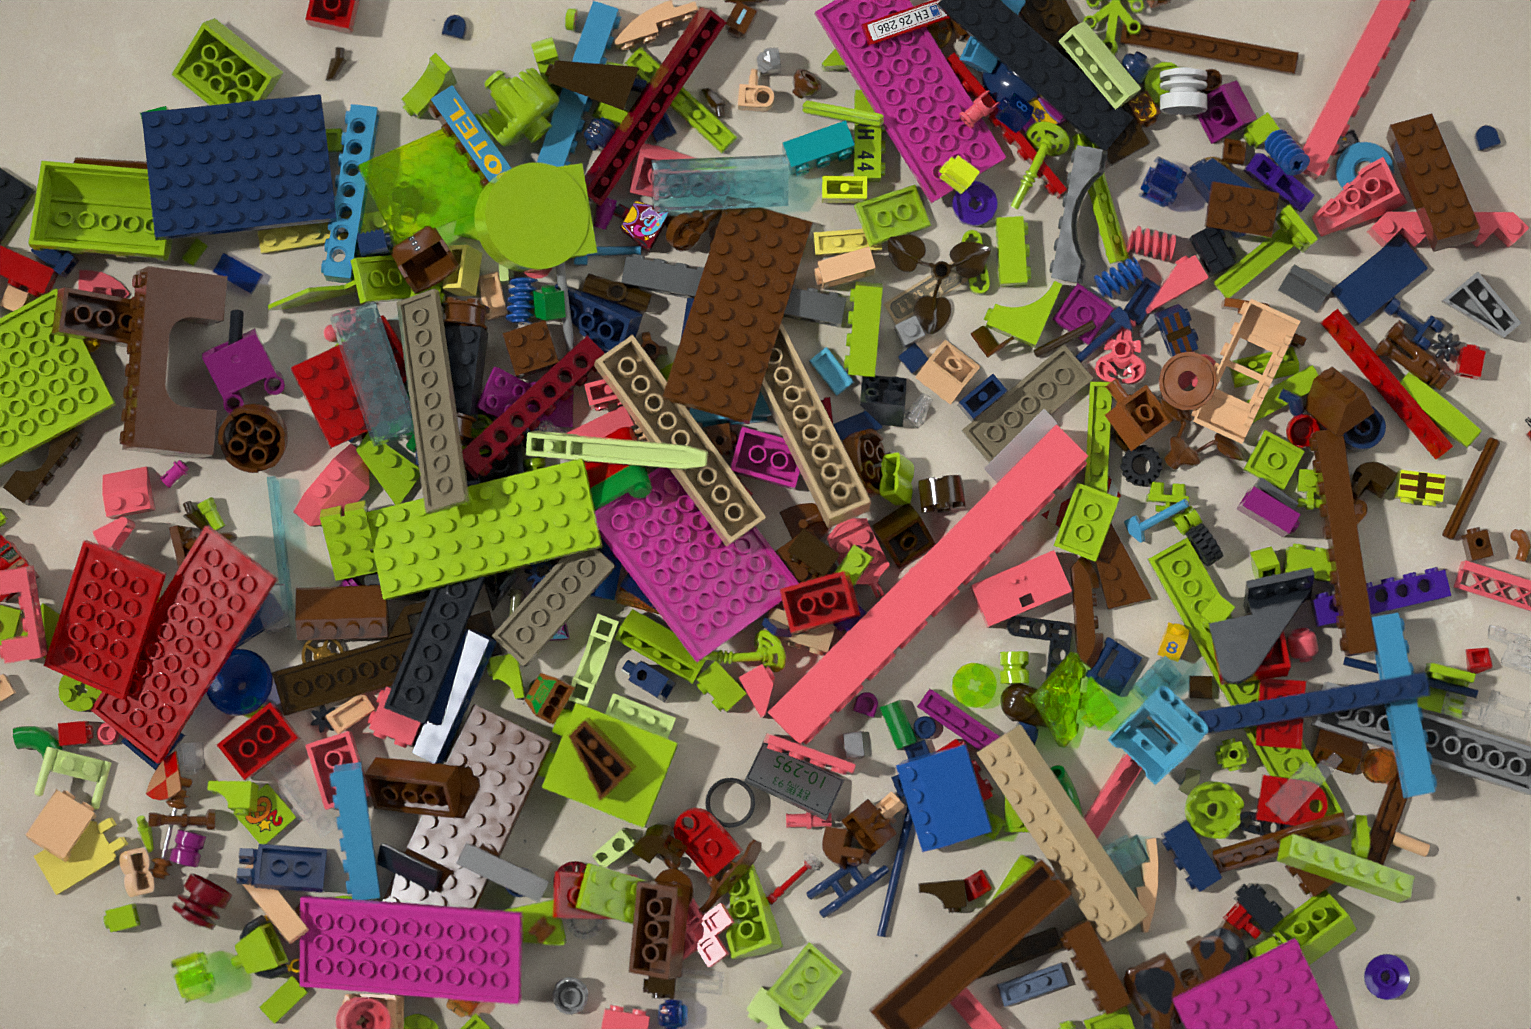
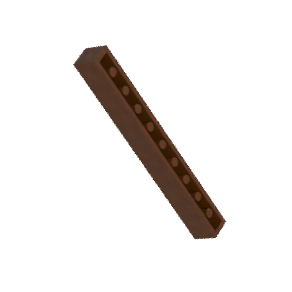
(1343, 543)

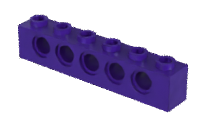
(1436, 580)

